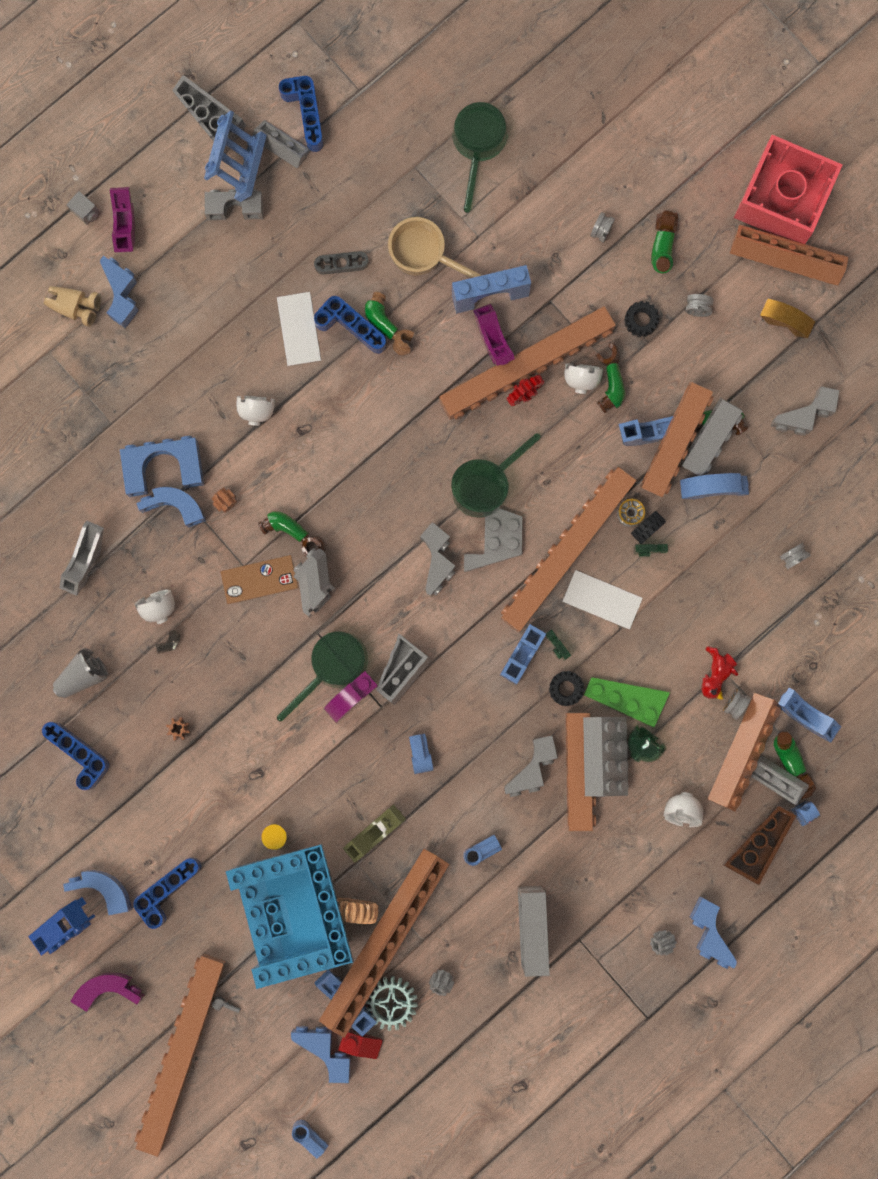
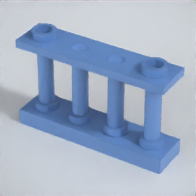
(251, 156)

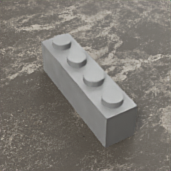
(711, 437)

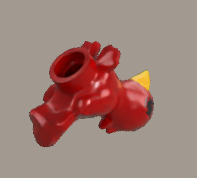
(721, 669)

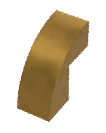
(787, 316)

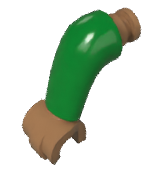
(376, 316)

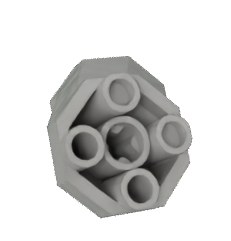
(314, 581)

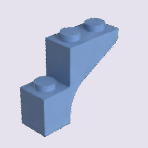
(121, 282)
(711, 942)
(320, 1043)

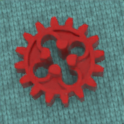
(525, 390)

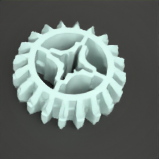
(400, 1003)

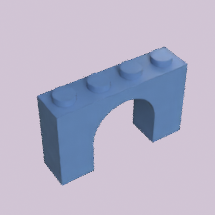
(511, 281)
(135, 460)

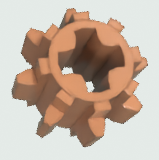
(224, 500)
(183, 730)

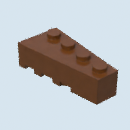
(760, 848)

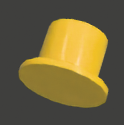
(274, 837)

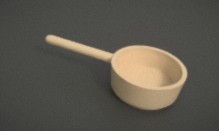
(419, 246)

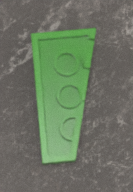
(634, 701)

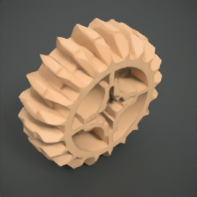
(358, 911)

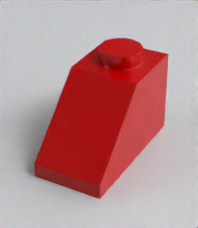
(360, 1046)

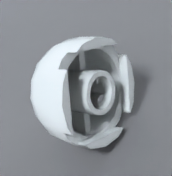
(582, 377)
(255, 409)
(156, 607)
(684, 809)

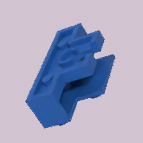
(54, 933)

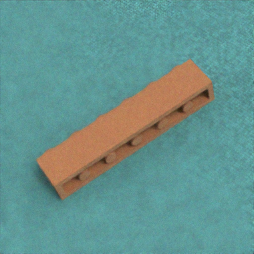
(789, 255)
(676, 438)
(745, 752)
(578, 805)

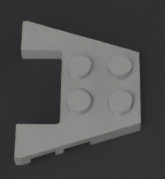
(502, 540)

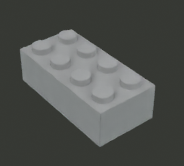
(605, 756)

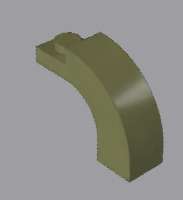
(374, 833)

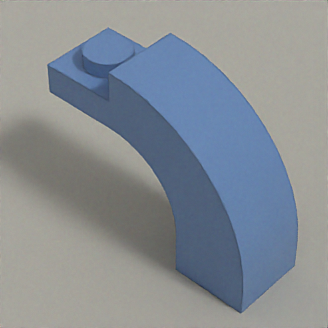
(638, 433)
(714, 485)
(189, 508)
(808, 716)
(110, 887)
(329, 984)

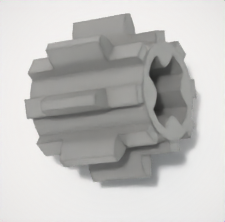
(663, 942)
(441, 982)

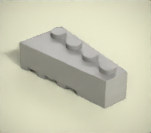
(205, 108)

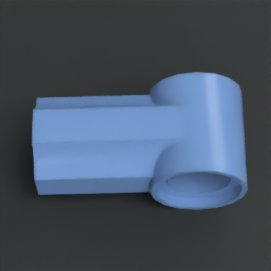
(421, 758)
(483, 849)
(310, 1139)

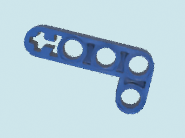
(308, 113)
(353, 327)
(74, 750)
(169, 887)

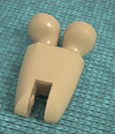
(68, 304)

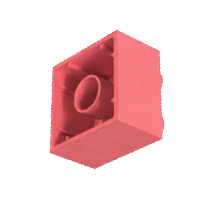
(788, 190)

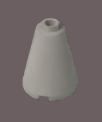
(80, 674)

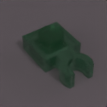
(645, 550)
(559, 649)

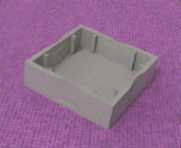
(533, 931)

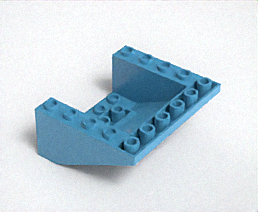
(292, 915)

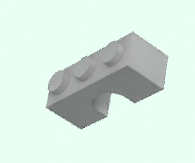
(218, 203)

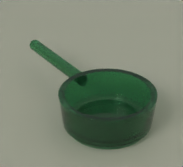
(479, 136)
(482, 486)
(335, 662)

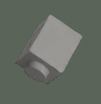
(83, 208)

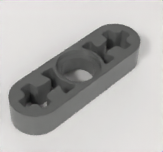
(328, 270)

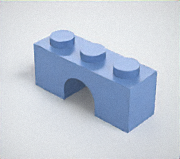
(522, 654)

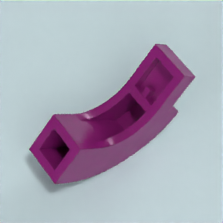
(492, 335)
(106, 982)

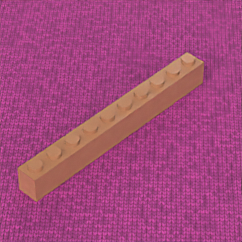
(527, 362)
(568, 549)
(383, 943)
(180, 1055)

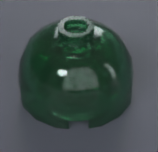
(644, 745)

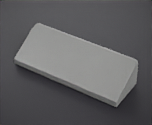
(282, 144)
(779, 780)

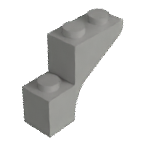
(803, 419)
(84, 555)
(440, 567)
(530, 776)

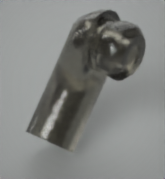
(171, 643)

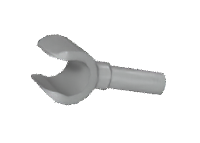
(219, 1002)

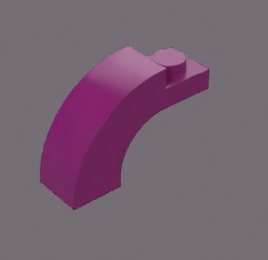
(123, 220)
(350, 697)

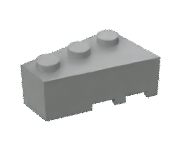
(402, 670)

